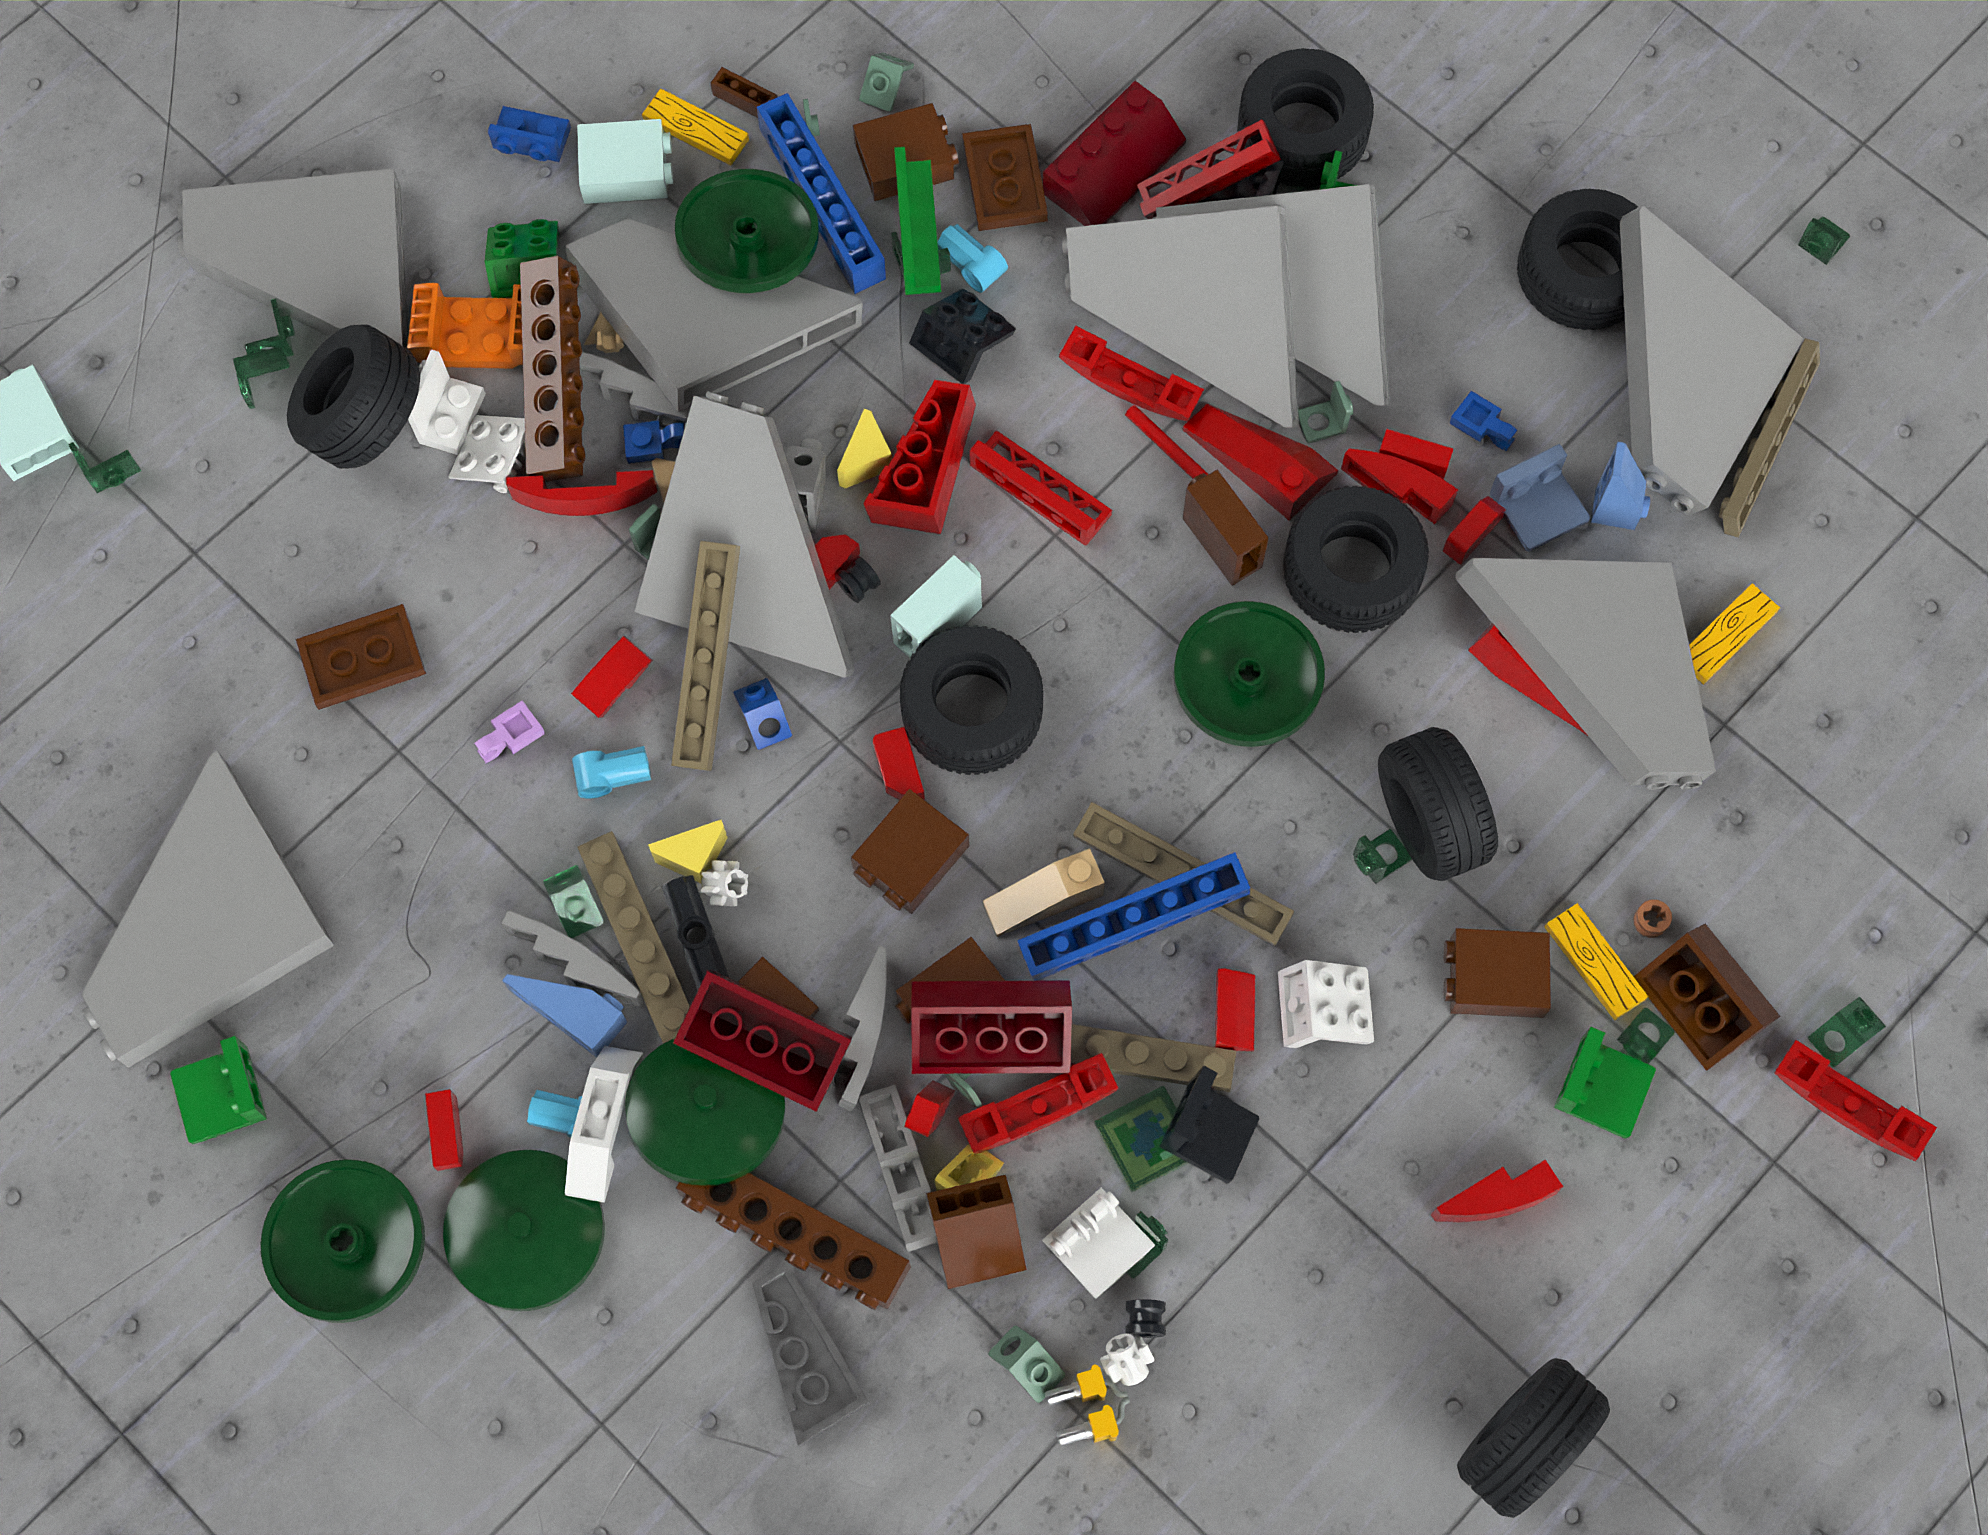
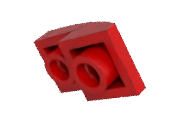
(611, 676)

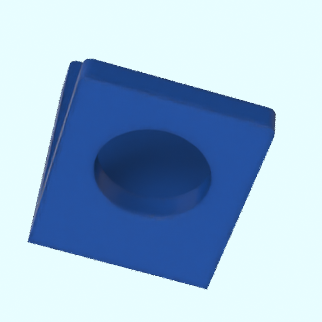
(758, 703)

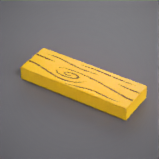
(697, 127)
(1730, 631)
(1596, 961)

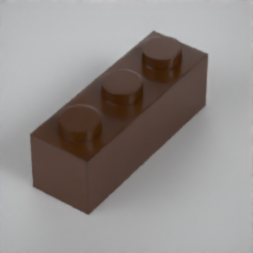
(740, 91)

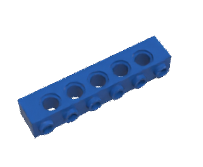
(809, 169)
(1134, 916)

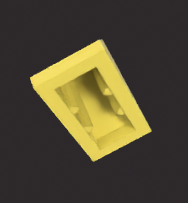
(865, 453)
(692, 850)
(968, 1168)

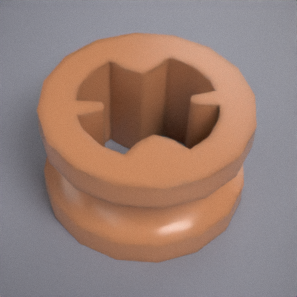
(1642, 925)

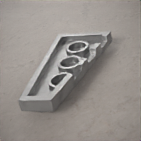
(809, 1365)

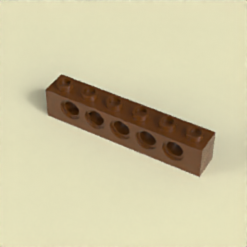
(541, 353)
(876, 1289)

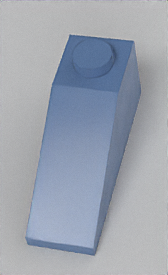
(1620, 492)
(574, 1010)

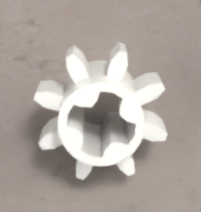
(724, 883)
(1127, 1359)

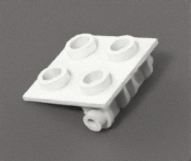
(491, 451)
(1098, 1242)

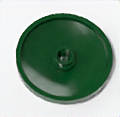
(746, 230)
(1249, 673)
(700, 1117)
(518, 1234)
(342, 1241)

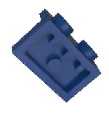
(529, 134)

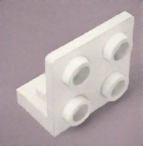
(443, 406)
(1325, 1003)

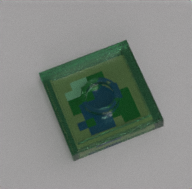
(1135, 1137)

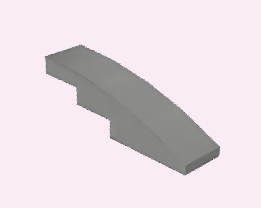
(632, 389)
(582, 966)
(866, 1016)
(899, 1165)

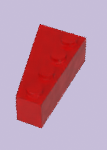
(923, 472)

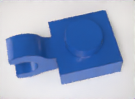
(1480, 418)
(647, 440)

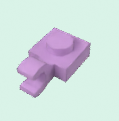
(513, 729)

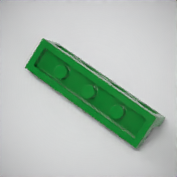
(917, 225)

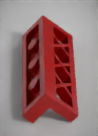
(1212, 178)
(1038, 494)

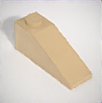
(1046, 893)

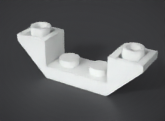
(597, 1123)

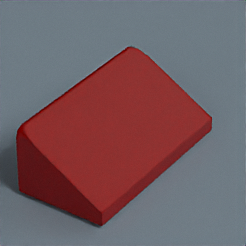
(1235, 1010)

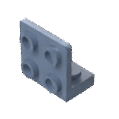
(1539, 499)

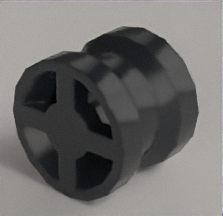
(857, 579)
(1145, 1318)

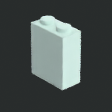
(624, 161)
(30, 424)
(939, 604)

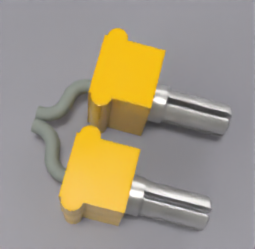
(1100, 1424)

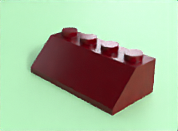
(1113, 156)
(991, 1027)
(762, 1040)

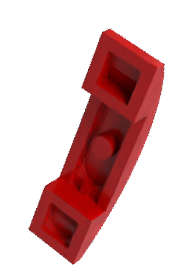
(1128, 379)
(629, 490)
(1853, 1105)
(1039, 1106)

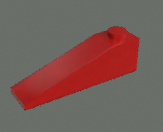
(1267, 462)
(1506, 664)

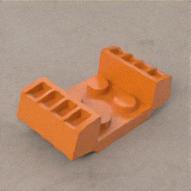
(466, 329)

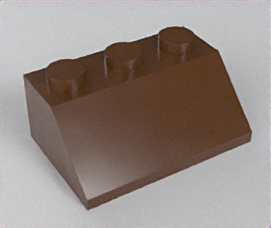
(1706, 996)

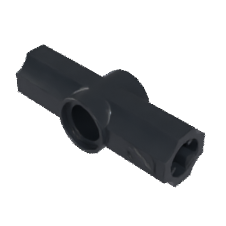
(689, 912)

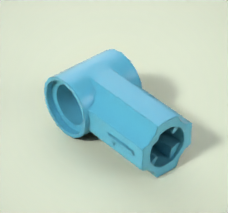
(978, 264)
(600, 772)
(553, 1112)

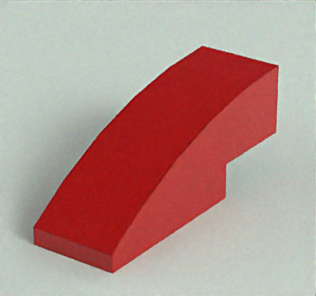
(1406, 481)
(1500, 1195)

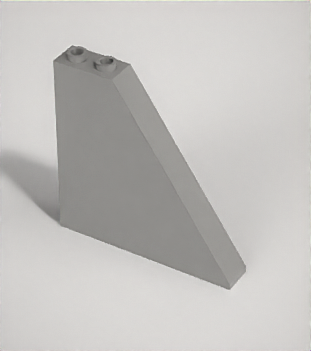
(313, 243)
(1331, 281)
(1201, 294)
(694, 333)
(1696, 361)
(739, 491)
(1610, 652)
(204, 926)

